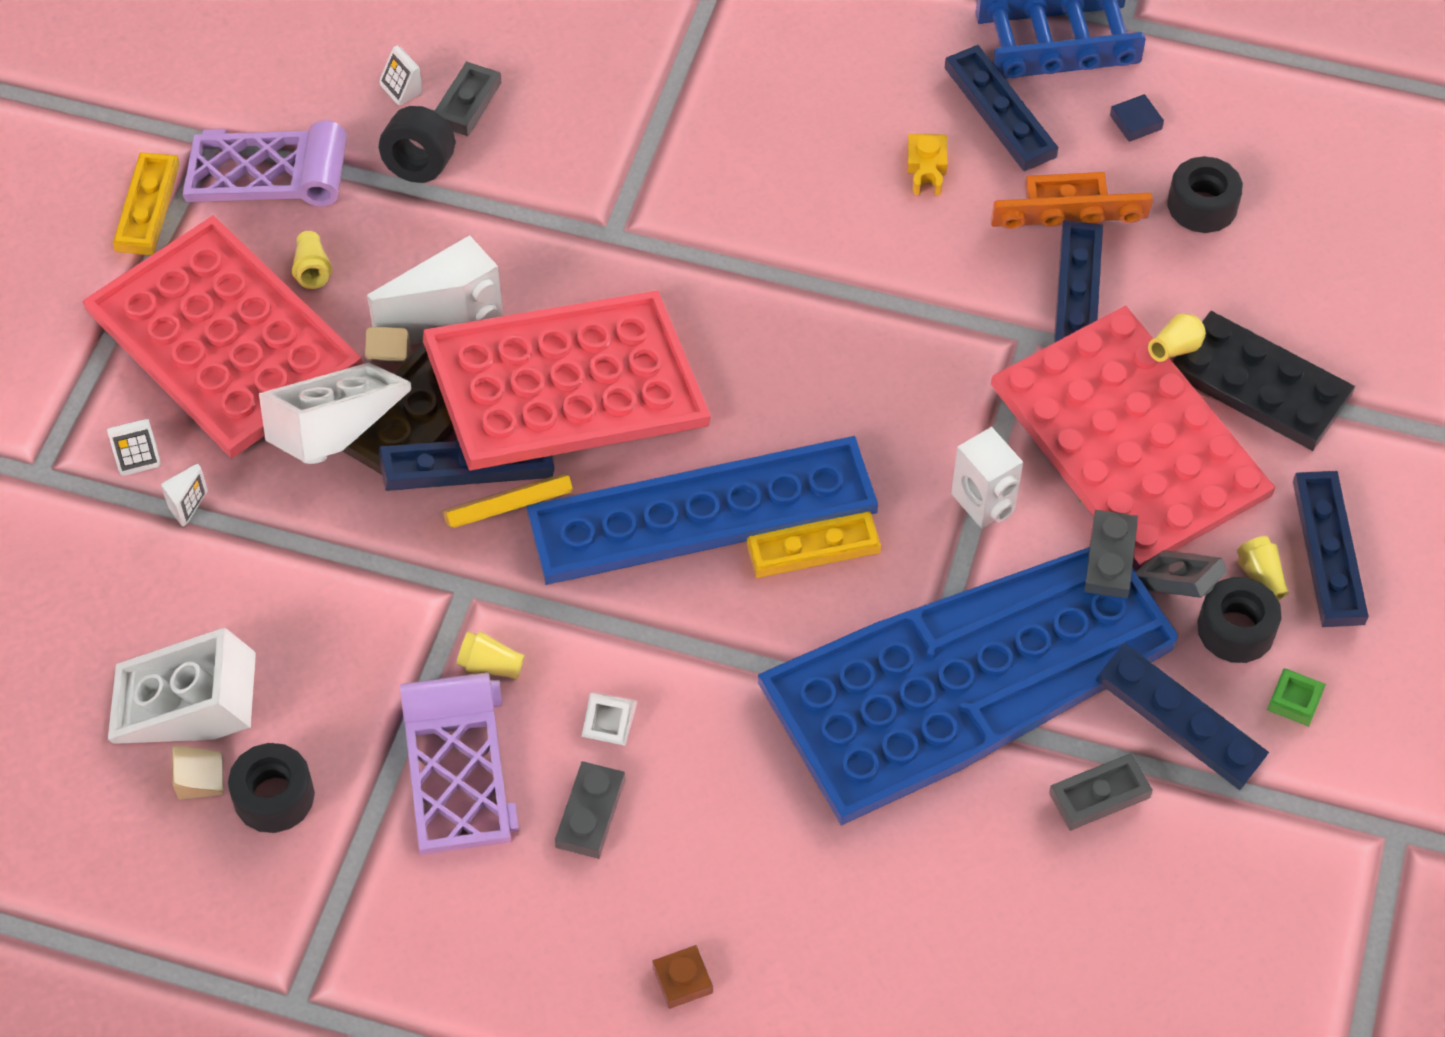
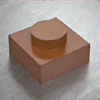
(682, 976)

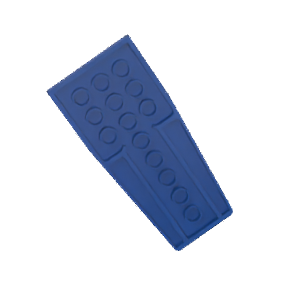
(954, 680)

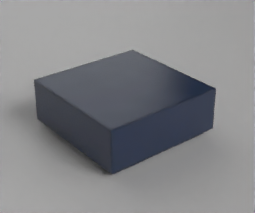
(1136, 117)

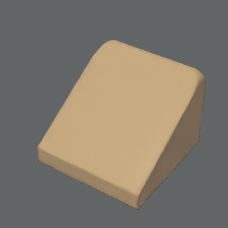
(387, 344)
(197, 772)

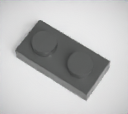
(468, 97)
(1111, 554)
(1182, 573)
(1100, 791)
(590, 809)

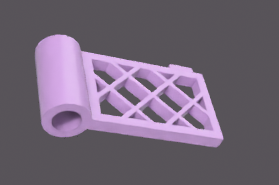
(314, 174)
(456, 706)

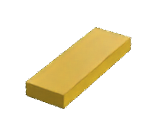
(146, 203)
(507, 500)
(813, 544)

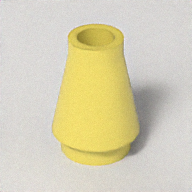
(310, 262)
(1180, 336)
(1262, 563)
(484, 654)

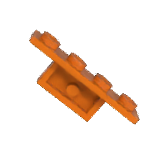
(1069, 198)

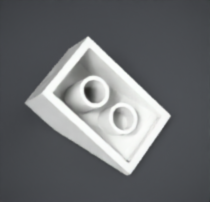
(442, 291)
(328, 410)
(184, 691)

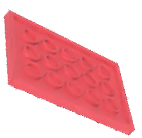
(217, 331)
(564, 379)
(1132, 434)

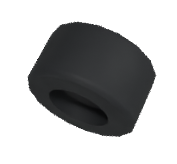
(429, 131)
(1207, 176)
(1235, 642)
(265, 763)

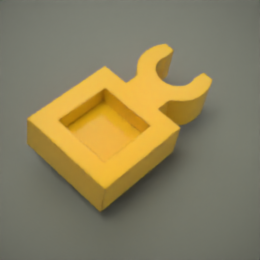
(927, 160)

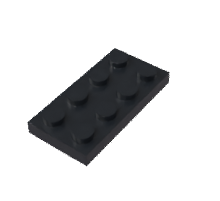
(1265, 381)

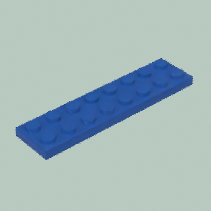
(699, 509)

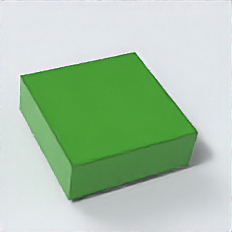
(1296, 697)

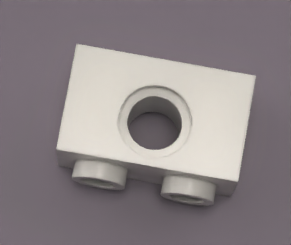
(987, 478)

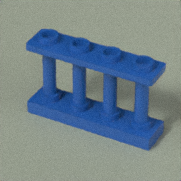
(1059, 56)

